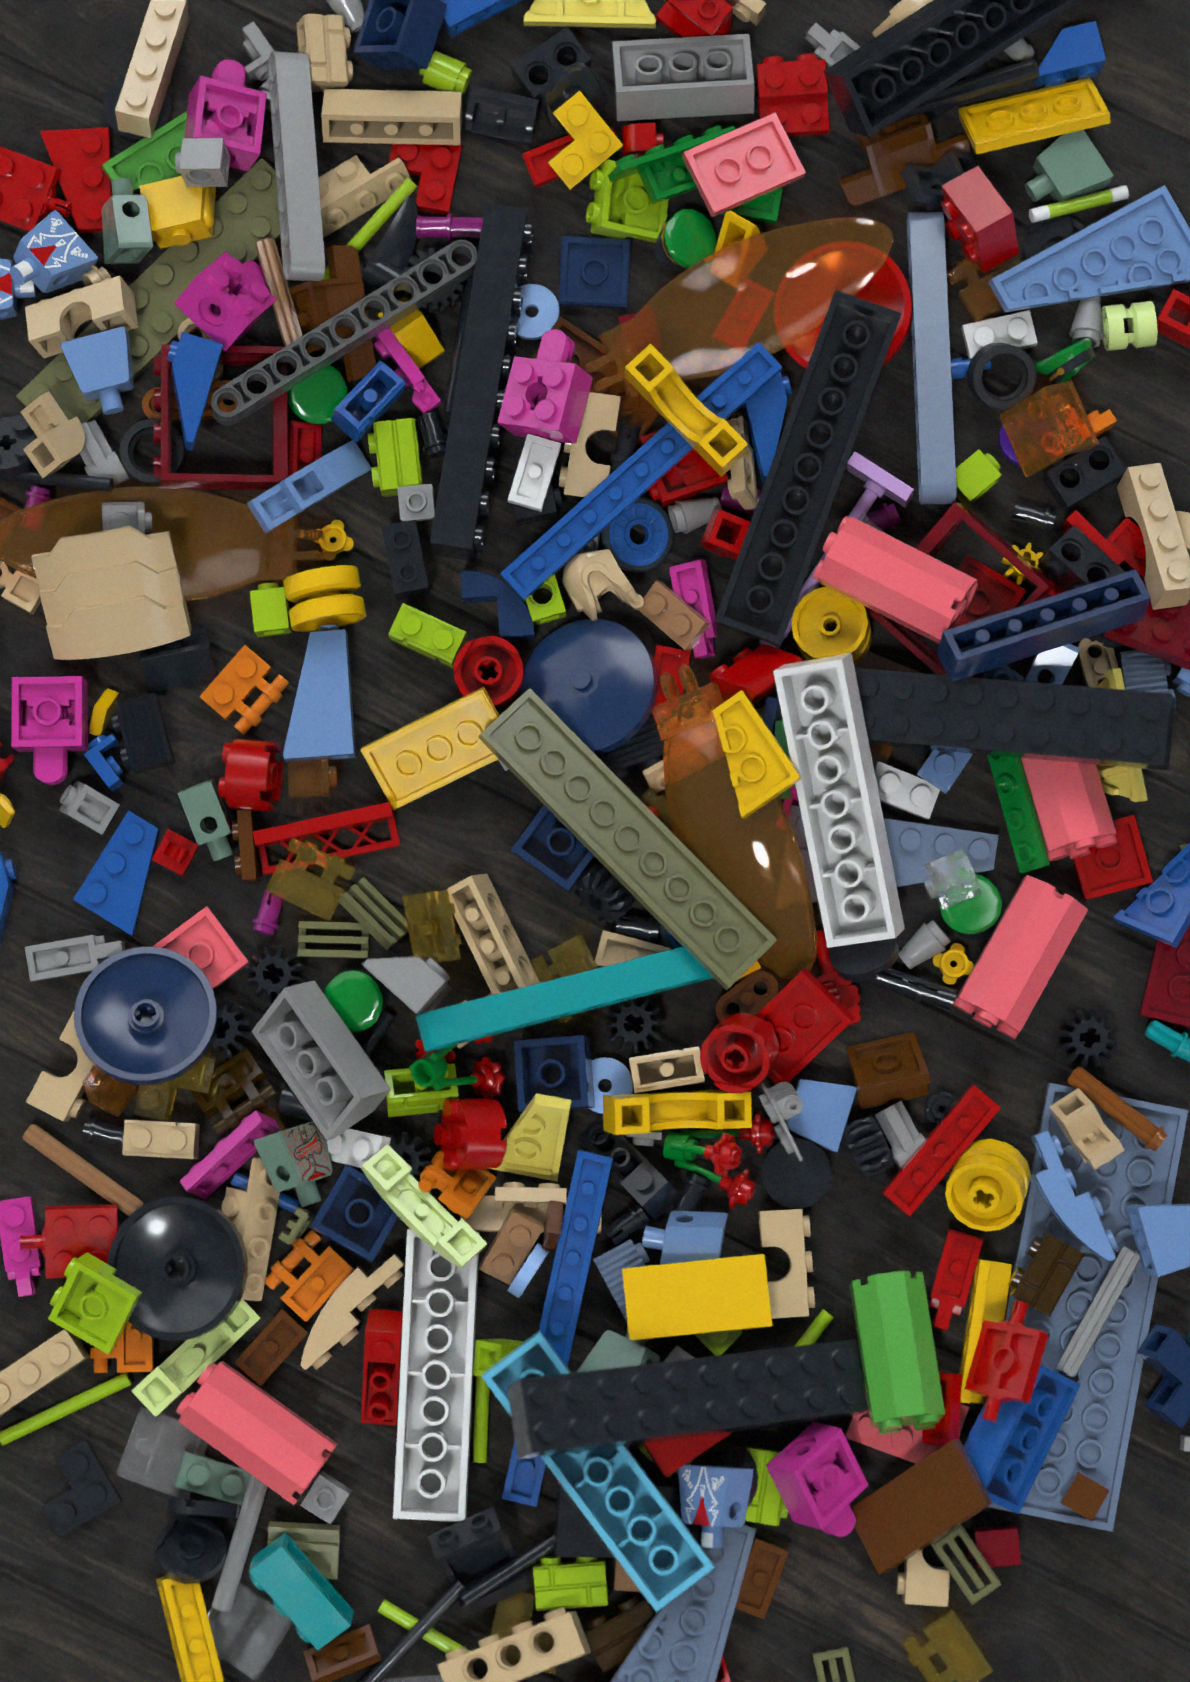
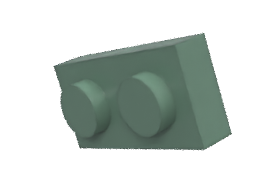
(211, 1477)

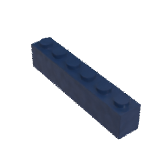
(1043, 625)

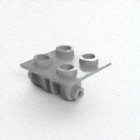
(781, 1104)

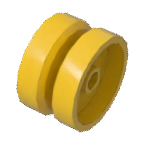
(324, 597)
(829, 609)
(988, 1185)

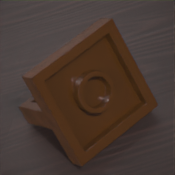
(888, 1070)

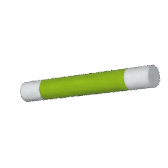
(1078, 203)

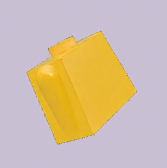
(179, 212)

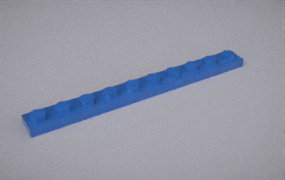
(634, 477)
(565, 1294)

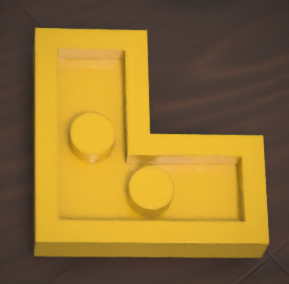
(591, 143)

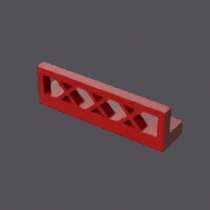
(329, 824)
(940, 1150)

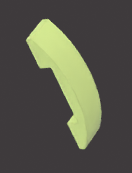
(420, 1210)
(191, 1359)

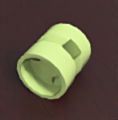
(1141, 325)

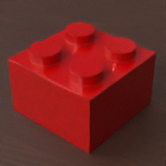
(979, 220)

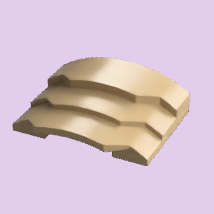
(111, 593)

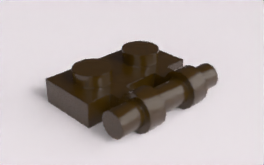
(229, 1083)

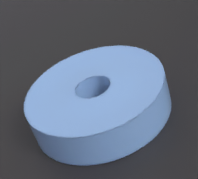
(548, 312)
(615, 1072)
(528, 1270)

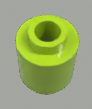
(446, 74)

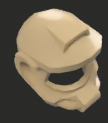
(591, 576)

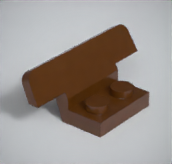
(891, 151)
(321, 300)

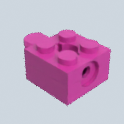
(228, 111)
(226, 299)
(560, 391)
(50, 721)
(826, 1460)

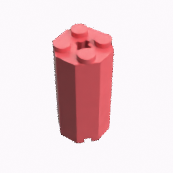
(895, 579)
(1069, 807)
(1020, 956)
(255, 1431)

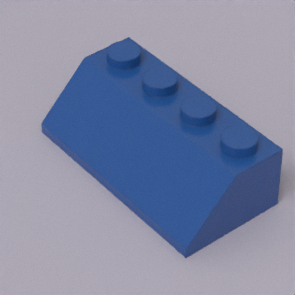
(1015, 1447)

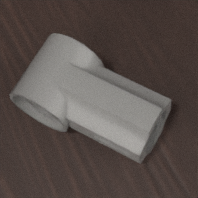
(99, 457)
(899, 1132)

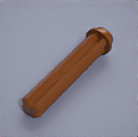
(1117, 1108)

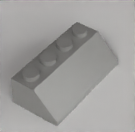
(683, 77)
(415, 982)
(320, 1059)

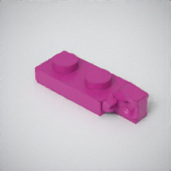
(389, 347)
(692, 584)
(18, 1219)

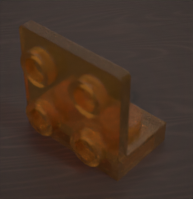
(1048, 427)

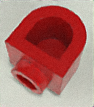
(640, 138)

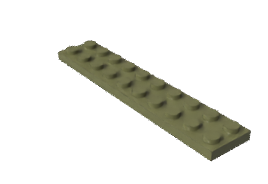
(240, 220)
(627, 838)

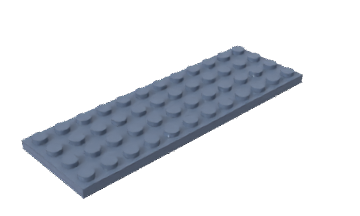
(1101, 1415)

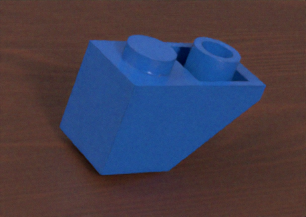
(1073, 54)

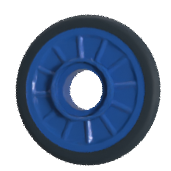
(657, 539)

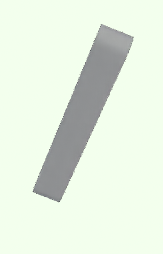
(296, 166)

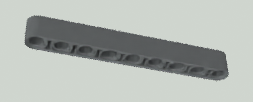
(352, 317)

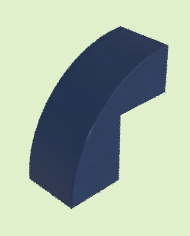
(513, 615)
(1171, 1358)

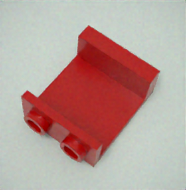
(696, 17)

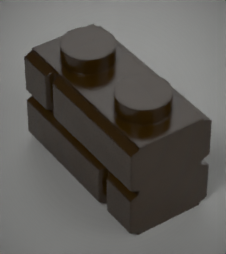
(1045, 1274)
(615, 1636)

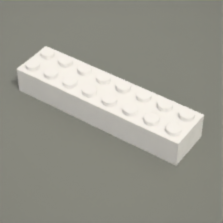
(839, 800)
(435, 1385)

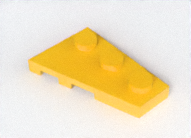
(753, 754)

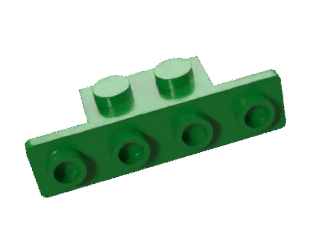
(664, 169)
(1019, 812)

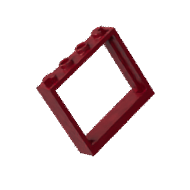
(162, 431)
(931, 545)

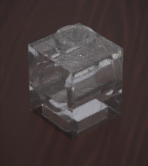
(951, 879)

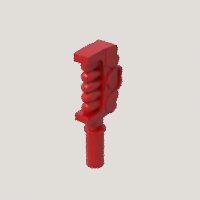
(838, 987)

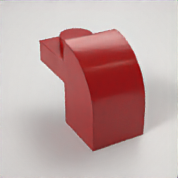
(725, 534)

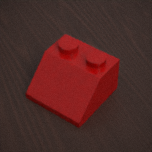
(752, 673)

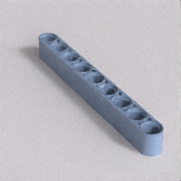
(931, 358)

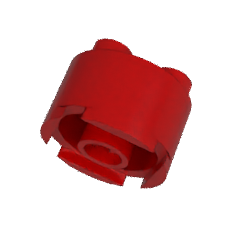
(483, 654)
(251, 775)
(736, 1036)
(471, 1134)

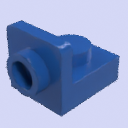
(106, 768)

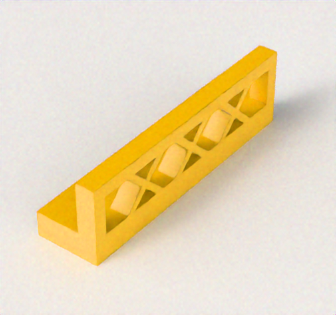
(986, 1303)
(189, 1631)

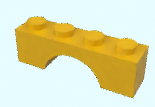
(686, 414)
(674, 1110)

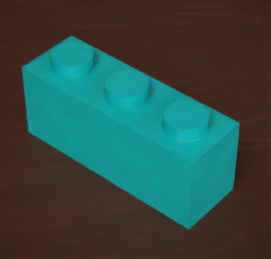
(300, 1591)

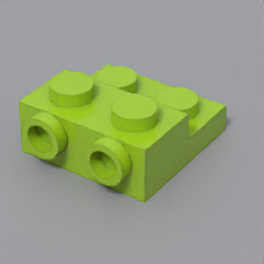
(623, 207)
(94, 1302)

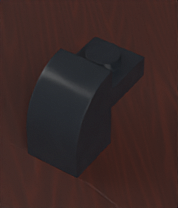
(926, 183)

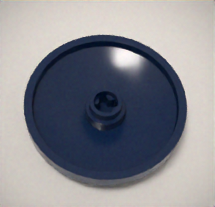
(594, 681)
(145, 1015)

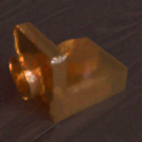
(311, 778)
(107, 1092)

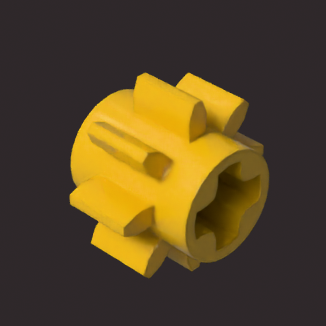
(1031, 557)

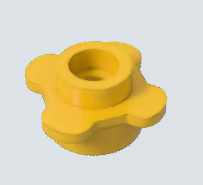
(343, 543)
(956, 954)

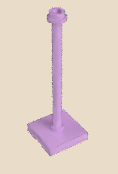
(877, 483)

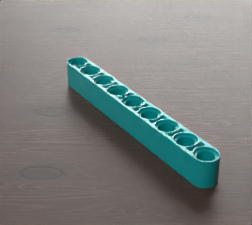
(559, 998)

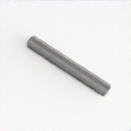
(1098, 1312)
(240, 1545)

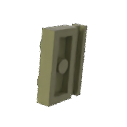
(317, 1542)

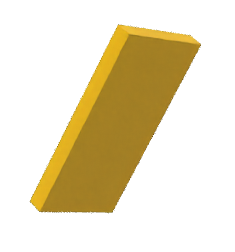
(1034, 115)
(433, 749)
(697, 1297)

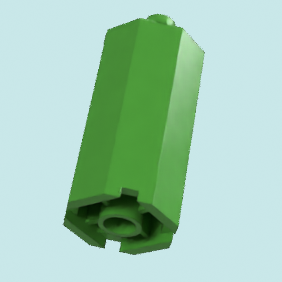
(897, 1352)

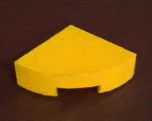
(102, 712)

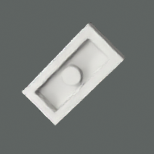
(1011, 329)
(534, 472)
(905, 790)
(355, 1147)

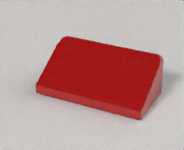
(303, 444)

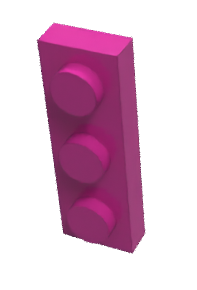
(228, 1155)

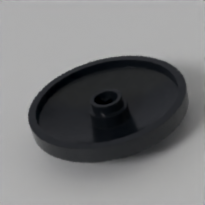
(184, 1263)

